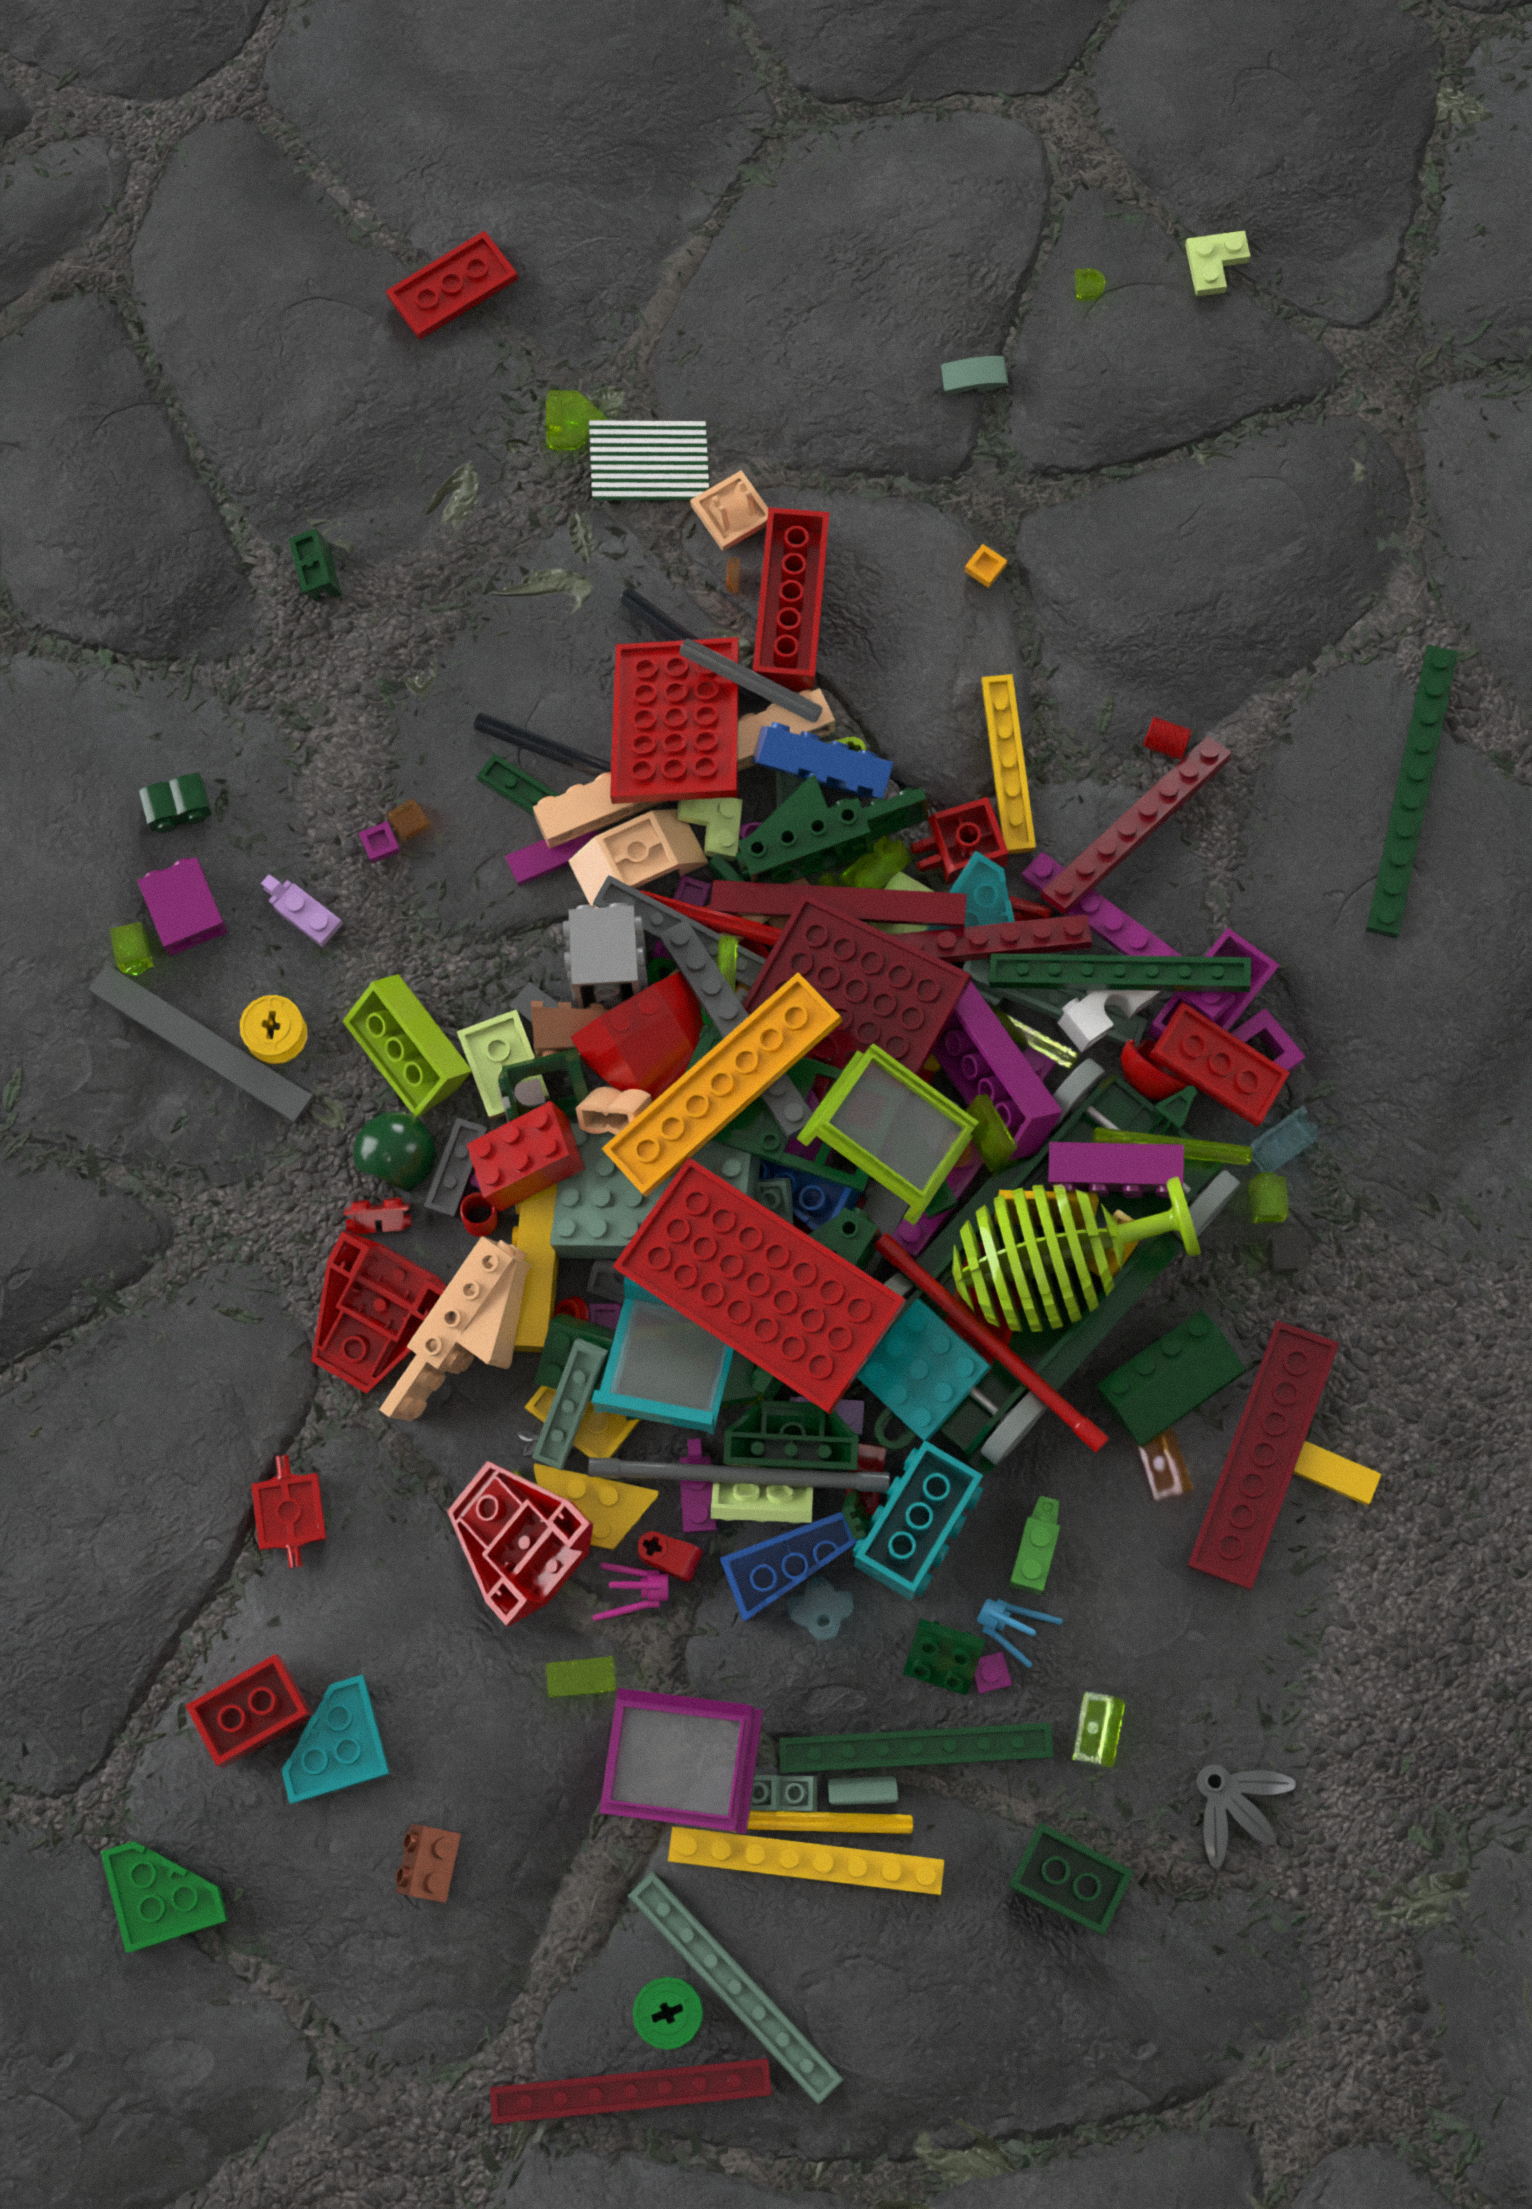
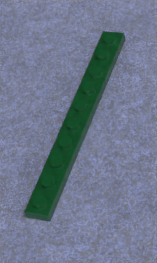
(1411, 792)

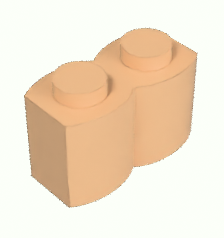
(611, 1109)

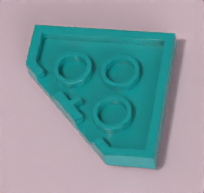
(985, 892)
(337, 1745)

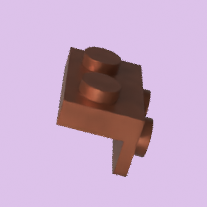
(427, 1863)

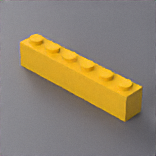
(540, 1284)

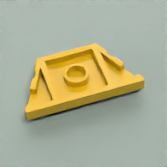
(606, 1503)

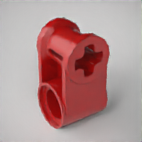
(676, 1556)

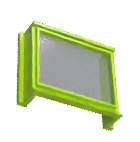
(892, 1127)

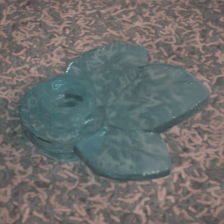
(820, 1603)

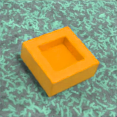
(985, 566)

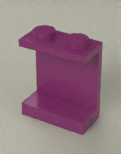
(182, 906)

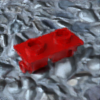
(365, 1215)

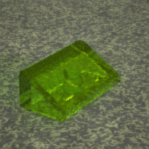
(1098, 1729)

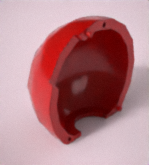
(1147, 1074)

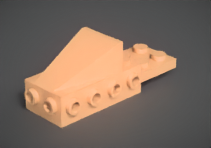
(480, 1324)

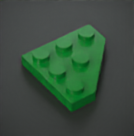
(158, 1897)

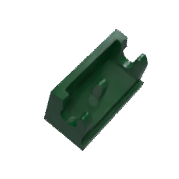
(314, 565)

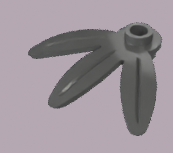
(1229, 1797)

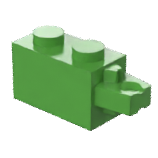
(1036, 1547)

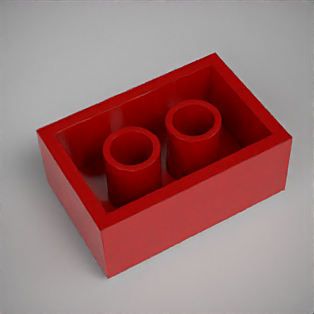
(525, 1156)
(249, 1711)

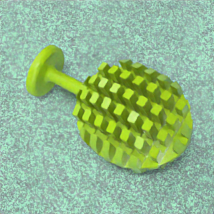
(1054, 1253)

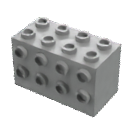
(605, 954)

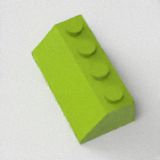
(406, 1044)

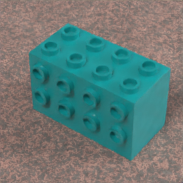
(918, 1520)

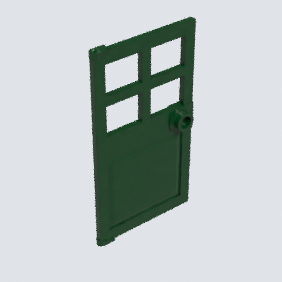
(758, 1132)

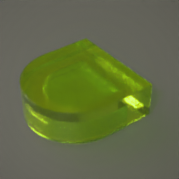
(1088, 284)

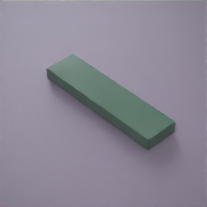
(569, 1404)

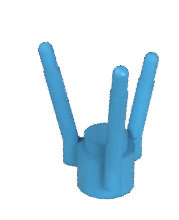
(996, 1616)

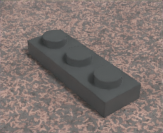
(454, 1170)

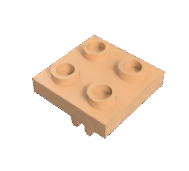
(731, 510)

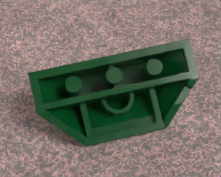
(791, 1438)

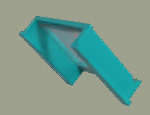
(663, 1366)

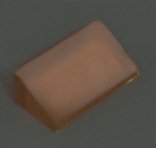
(1165, 1466)

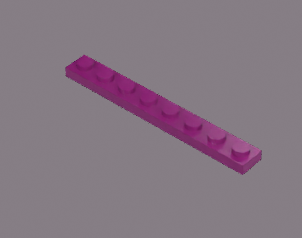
(1124, 933)
(918, 1236)

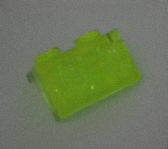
(878, 867)
(991, 1134)

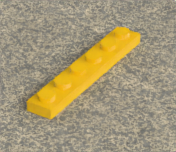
(1008, 763)

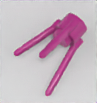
(653, 1587)

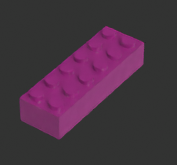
(987, 1061)

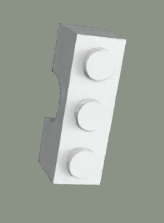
(1086, 1019)

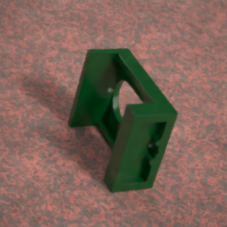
(518, 1071)

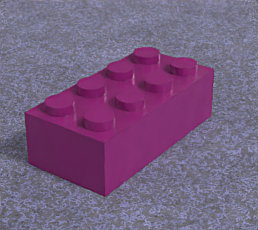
(1115, 1168)

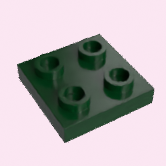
(943, 1656)

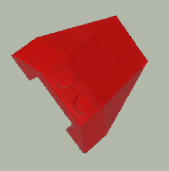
(645, 1038)
(370, 1310)
(518, 1540)

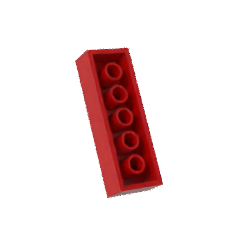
(791, 597)

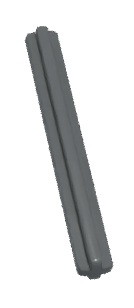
(750, 680)

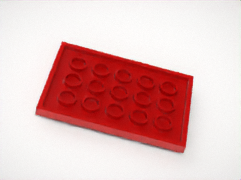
(673, 724)

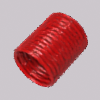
(1167, 738)
(478, 1229)

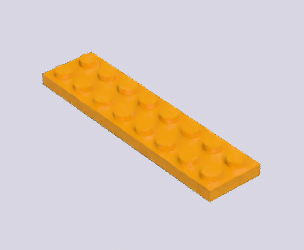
(722, 1084)

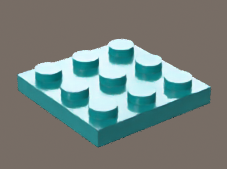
(923, 1369)

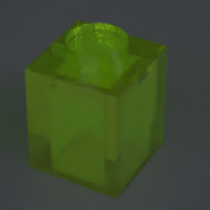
(131, 948)
(1268, 1198)

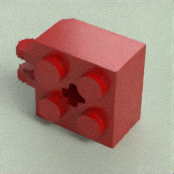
(947, 830)

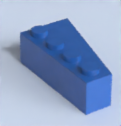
(831, 763)
(778, 1564)

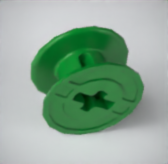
(662, 2033)

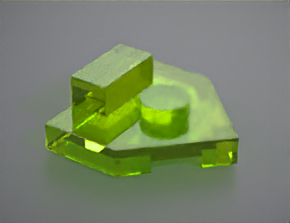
(568, 419)

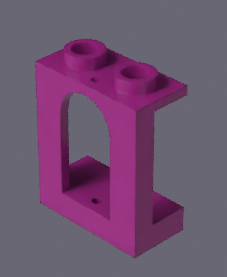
(1274, 1036)

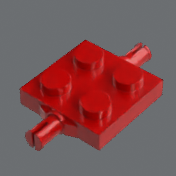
(288, 1511)

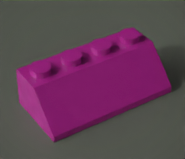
(1227, 945)

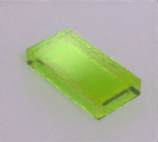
(580, 1677)

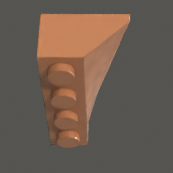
(556, 1025)

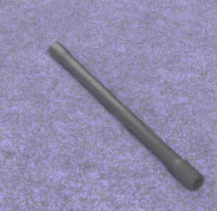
(617, 1468)

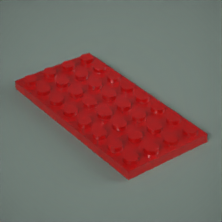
(760, 1285)

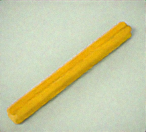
(830, 1822)

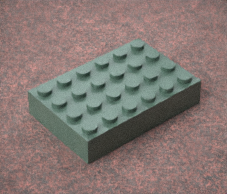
(603, 1209)

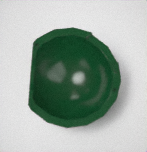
(395, 1150)

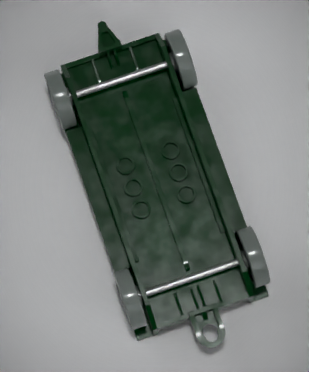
(1000, 1405)

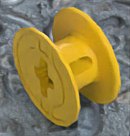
(260, 1018)

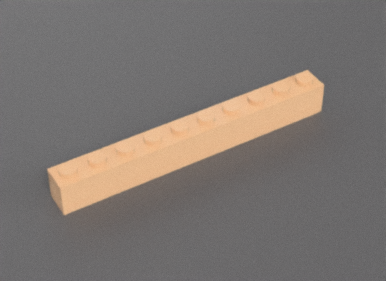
(590, 806)

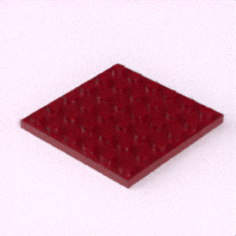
(871, 979)

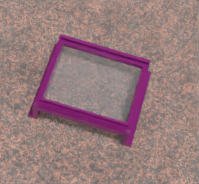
(681, 1760)

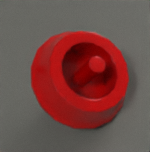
(574, 1307)

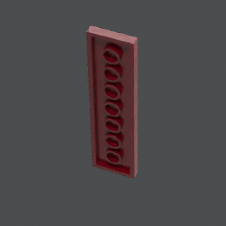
(1263, 1455)

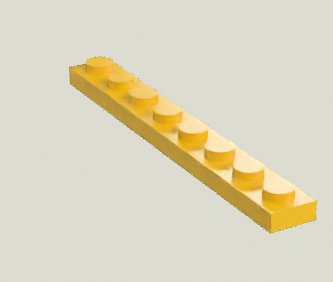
(806, 1860)

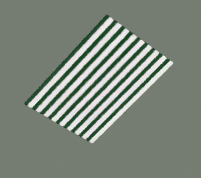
(648, 460)

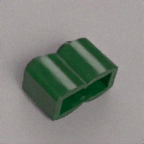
(175, 802)

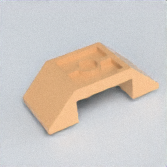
(638, 852)

